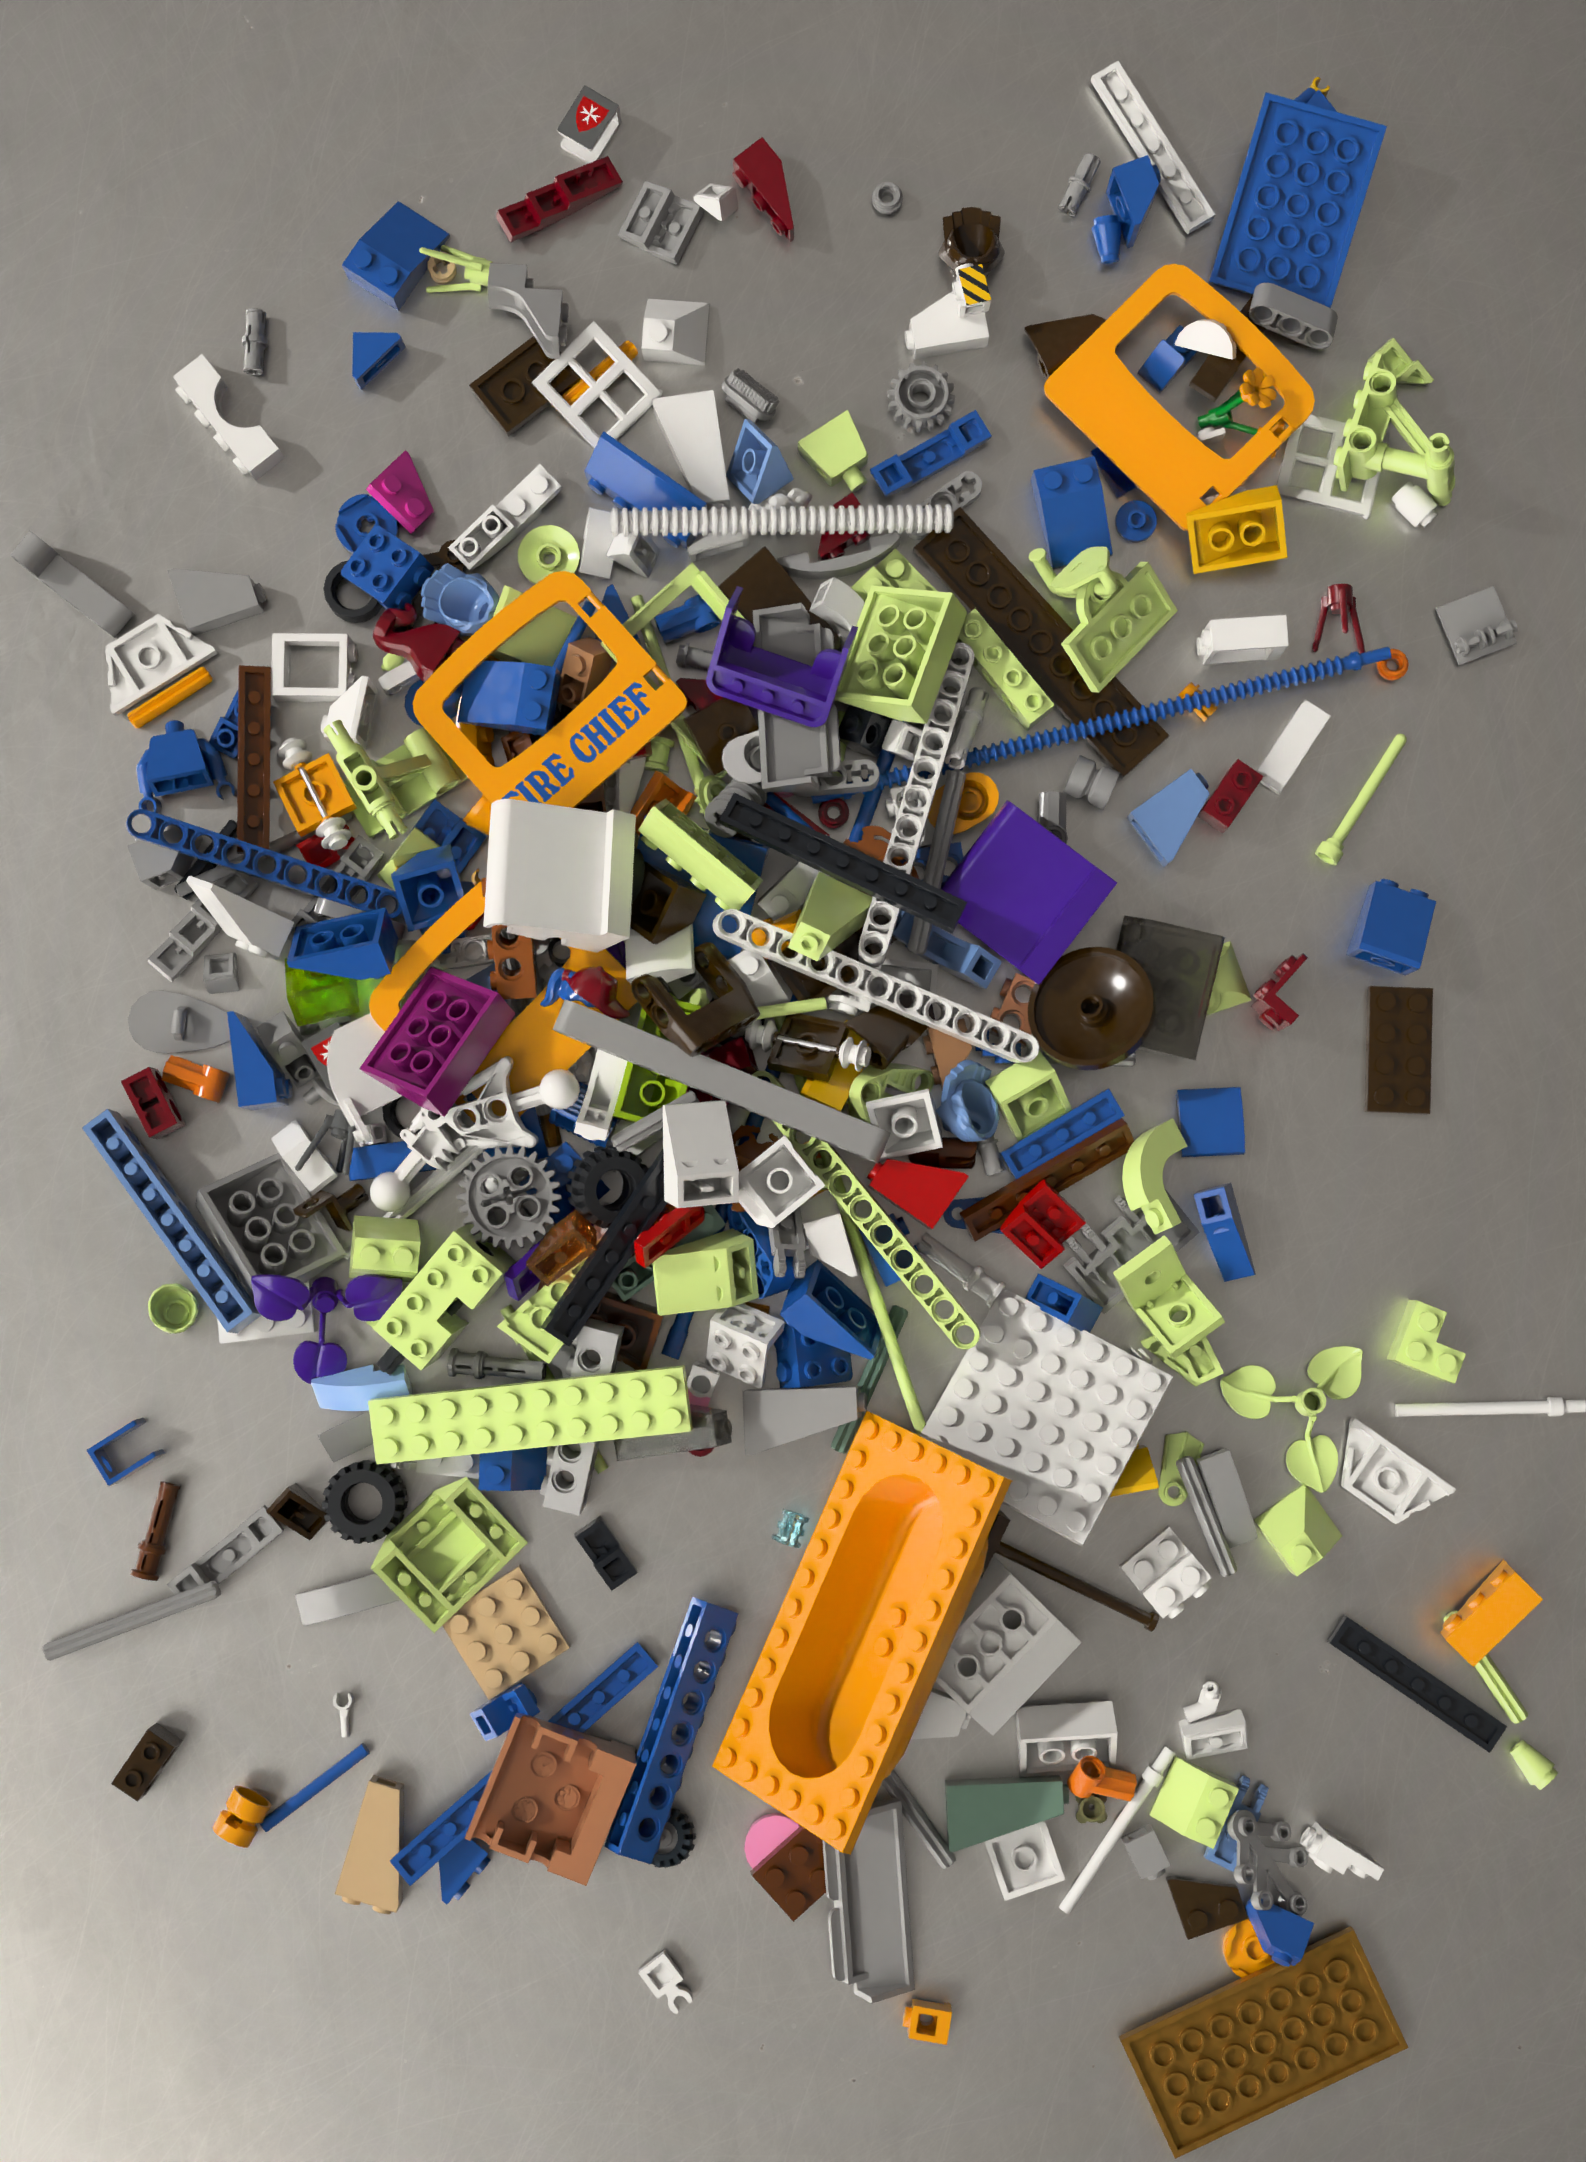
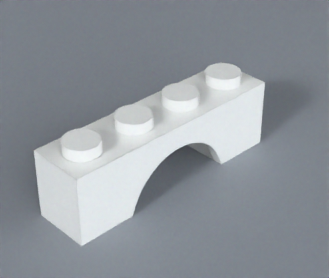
(251, 445)

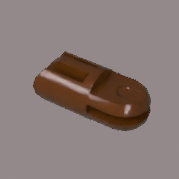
(953, 1155)

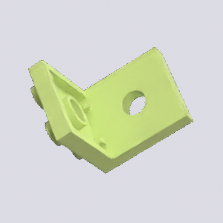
(1158, 1289)

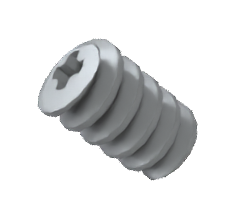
(717, 806)

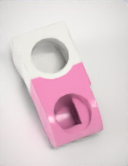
(702, 1383)

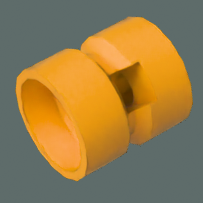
(239, 1822)

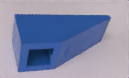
(1225, 1231)

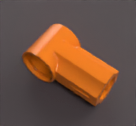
(202, 1080)
(1094, 1777)

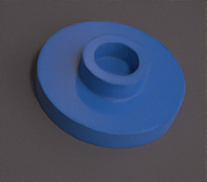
(1135, 521)

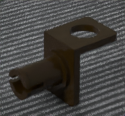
(336, 1207)

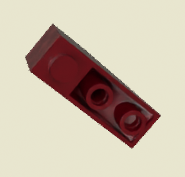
(764, 177)

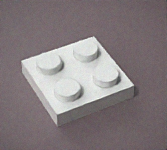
(1024, 1860)

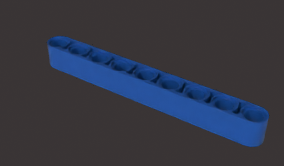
(251, 856)

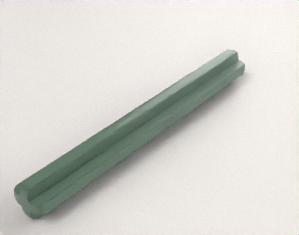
(869, 1380)

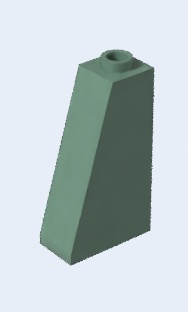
(998, 1806)

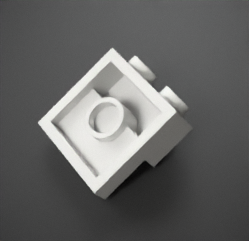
(1166, 1573)
(1336, 1853)

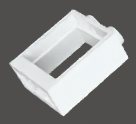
(1243, 639)
(280, 666)

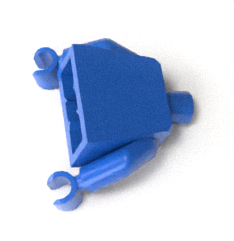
(179, 764)

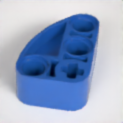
(767, 1281)

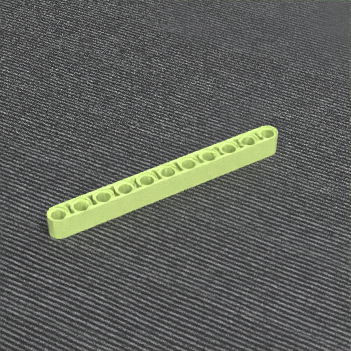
(870, 1225)

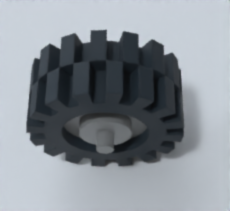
(675, 1840)

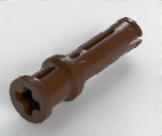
(153, 1546)

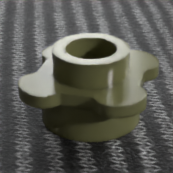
(1097, 1814)

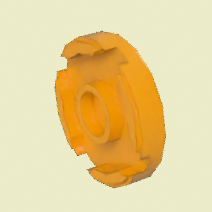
(1243, 1949)

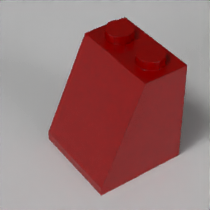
(916, 1189)

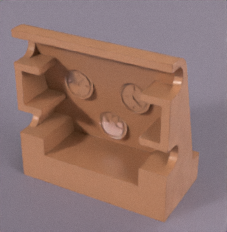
(553, 1796)

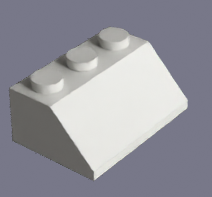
(1060, 1735)

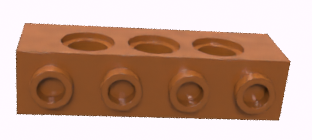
(511, 983)

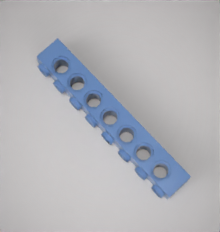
(172, 1221)

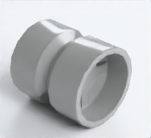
(1091, 782)

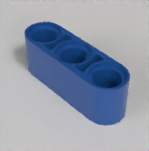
(377, 1159)

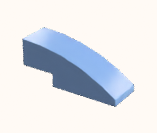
(355, 1387)

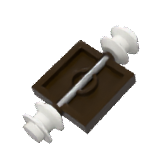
(808, 1046)

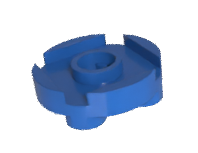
(354, 512)

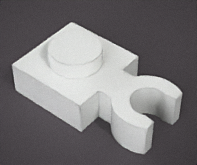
(663, 1978)

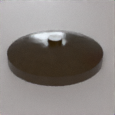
(1092, 1008)

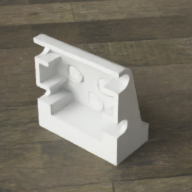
(560, 873)

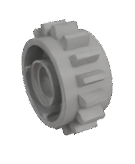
(921, 380)

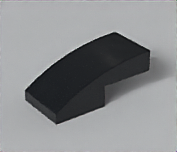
(606, 1553)

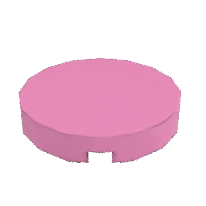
(767, 1835)

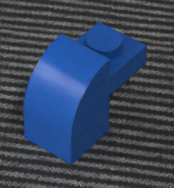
(498, 1713)

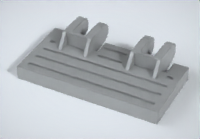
(1124, 1244)

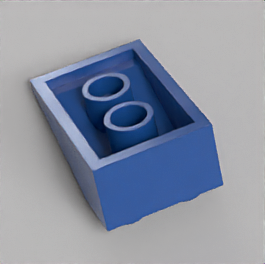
(388, 254)
(1071, 509)
(511, 697)
(346, 946)
(257, 1074)
(831, 1313)

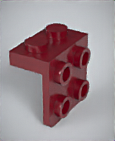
(1272, 1010)

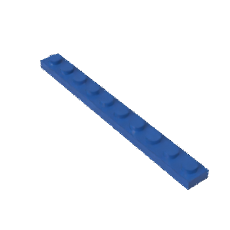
(578, 1715)

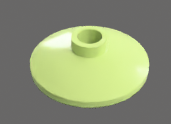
(546, 541)

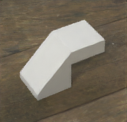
(292, 1144)

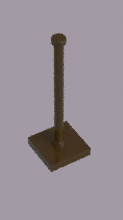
(995, 1545)

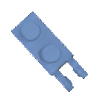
(1226, 1847)

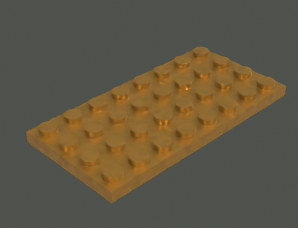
(1263, 2042)

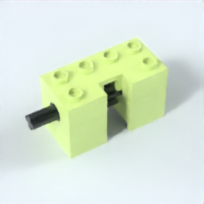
(424, 1316)

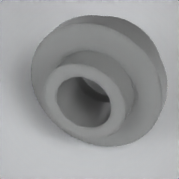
(887, 189)

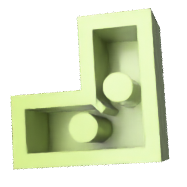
(1417, 1345)

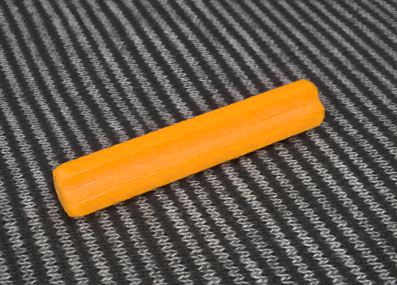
(580, 387)
(170, 697)

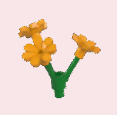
(1254, 391)

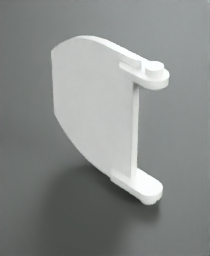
(352, 1088)

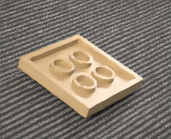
(505, 1633)

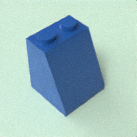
(1392, 927)

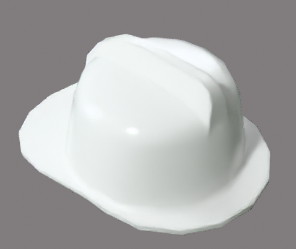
(742, 758)

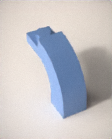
(951, 953)

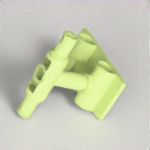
(1364, 447)
(395, 783)

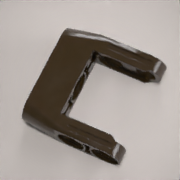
(710, 1023)

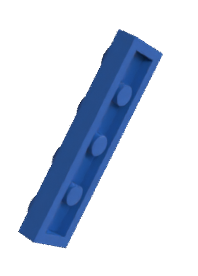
(1062, 1133)

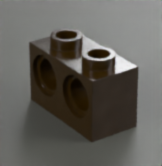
(146, 1762)

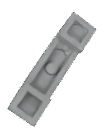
(879, 547)
(358, 862)
(230, 1552)
(344, 1599)

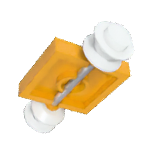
(314, 794)

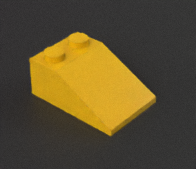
(1238, 531)

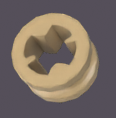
(441, 278)

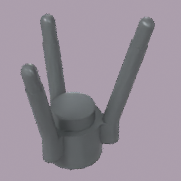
(340, 1130)

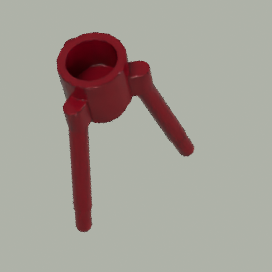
(1341, 602)

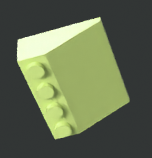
(901, 652)
(699, 855)

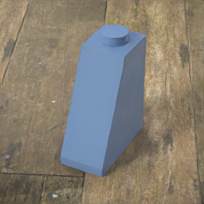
(1170, 814)

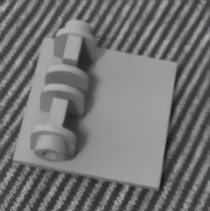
(1477, 625)

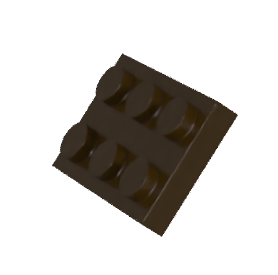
(508, 386)

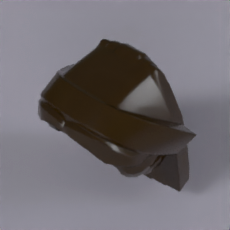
(971, 238)

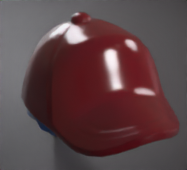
(588, 985)

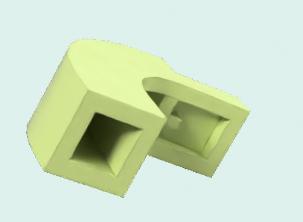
(1144, 1174)

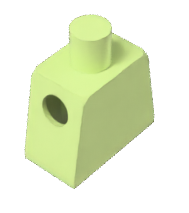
(836, 452)

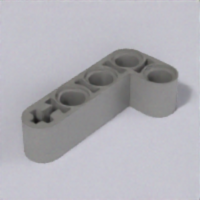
(71, 584)

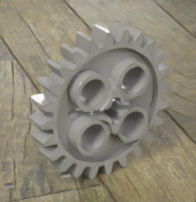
(502, 1168)

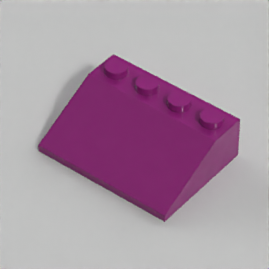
(438, 1040)

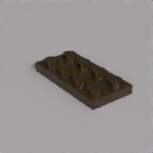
(1398, 1050)

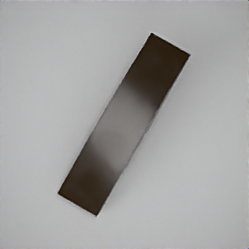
(1217, 370)

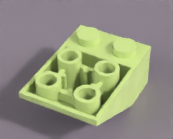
(706, 1274)

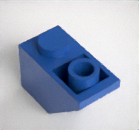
(459, 1866)

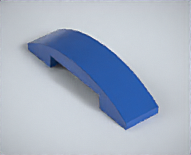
(932, 455)

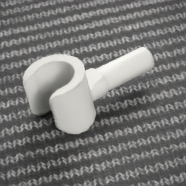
(344, 1713)

